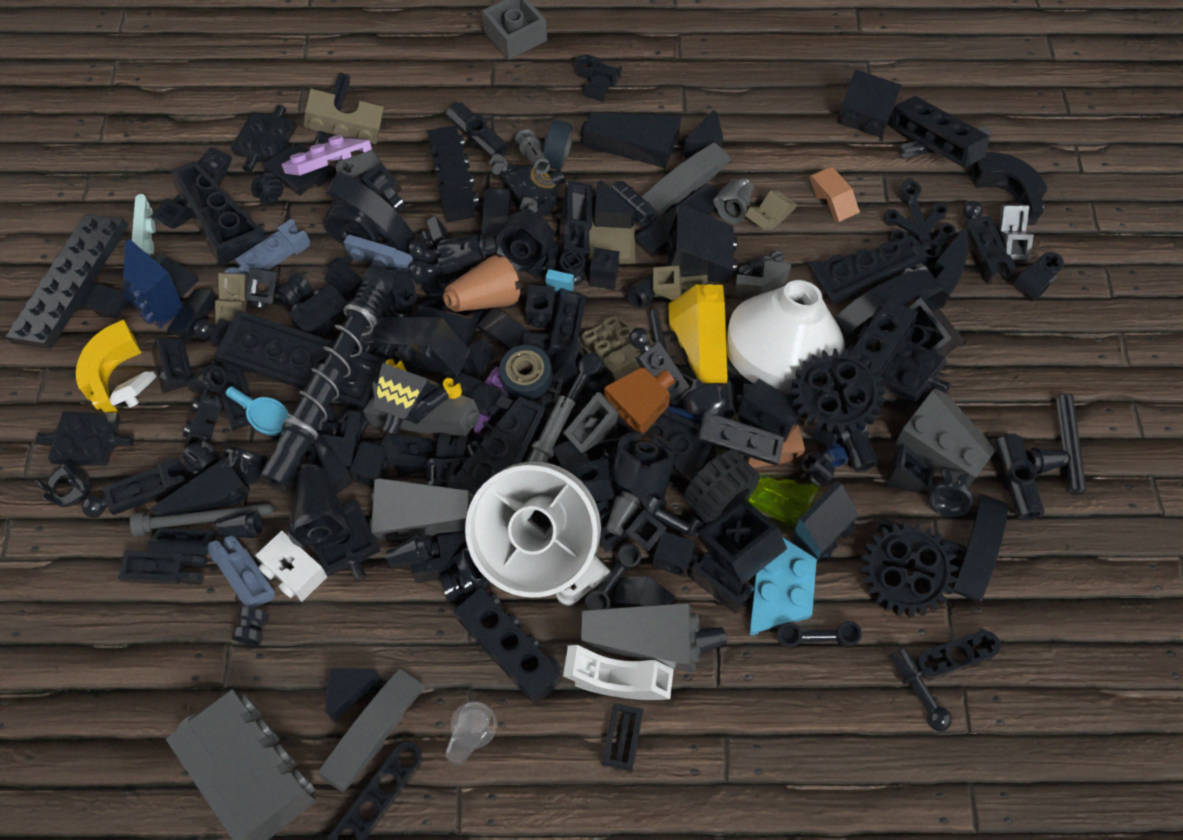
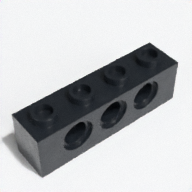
(940, 131)
(533, 684)

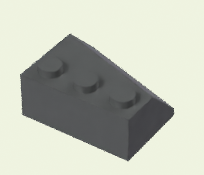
(946, 438)

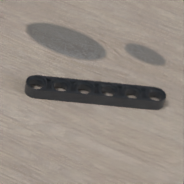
(373, 794)

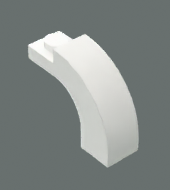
(618, 678)

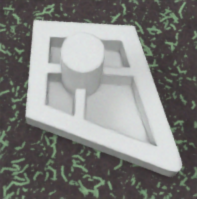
(131, 388)

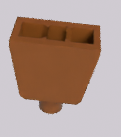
(640, 397)

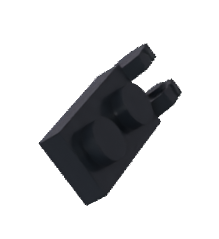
(160, 568)

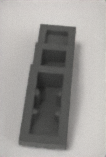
(687, 178)
(370, 730)

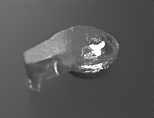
(469, 731)

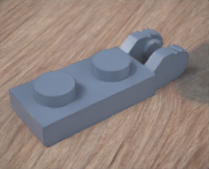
(377, 253)
(241, 572)

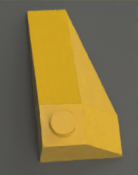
(701, 330)

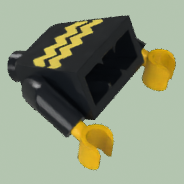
(407, 395)

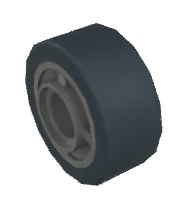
(557, 143)

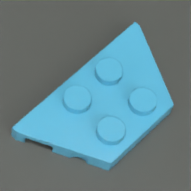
(783, 590)

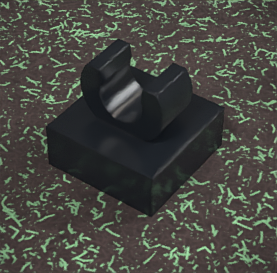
(435, 234)

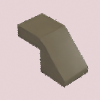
(772, 210)
(670, 284)

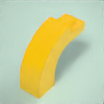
(100, 358)

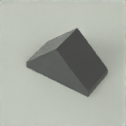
(593, 423)

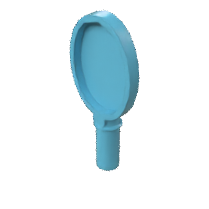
(263, 413)

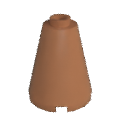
(483, 287)

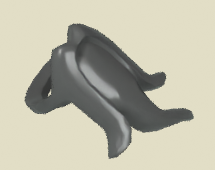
(730, 192)

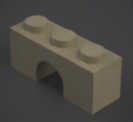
(323, 116)

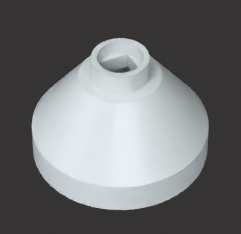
(779, 331)
(517, 551)

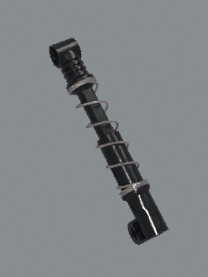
(301, 427)

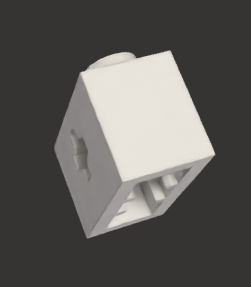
(283, 553)

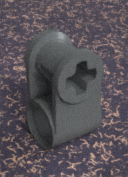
(358, 165)

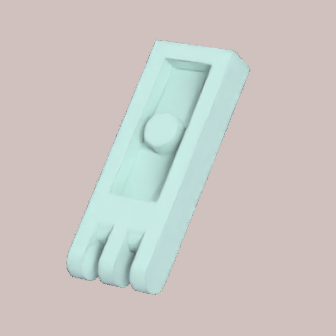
(143, 225)

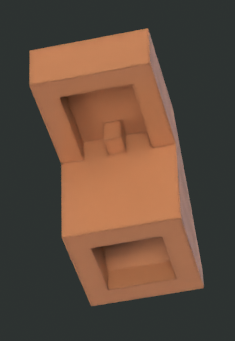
(839, 195)

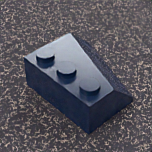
(149, 287)

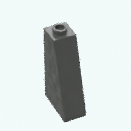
(451, 417)

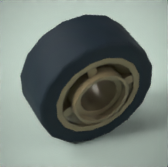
(525, 358)

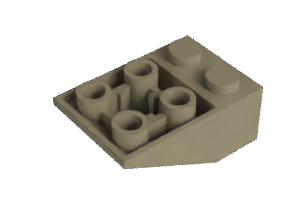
(612, 343)

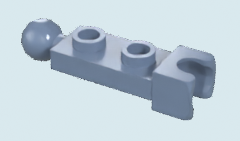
(273, 249)

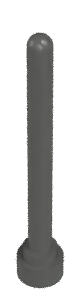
(142, 523)

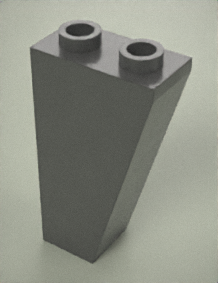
(416, 509)
(645, 634)

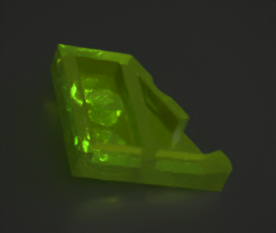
(783, 499)

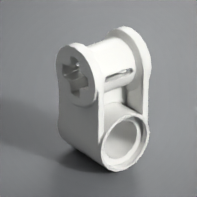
(593, 576)

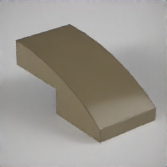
(231, 295)

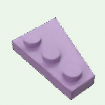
(319, 154)

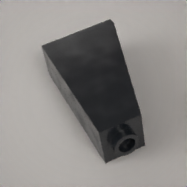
(633, 136)

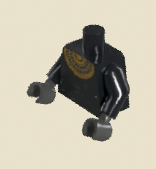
(528, 187)

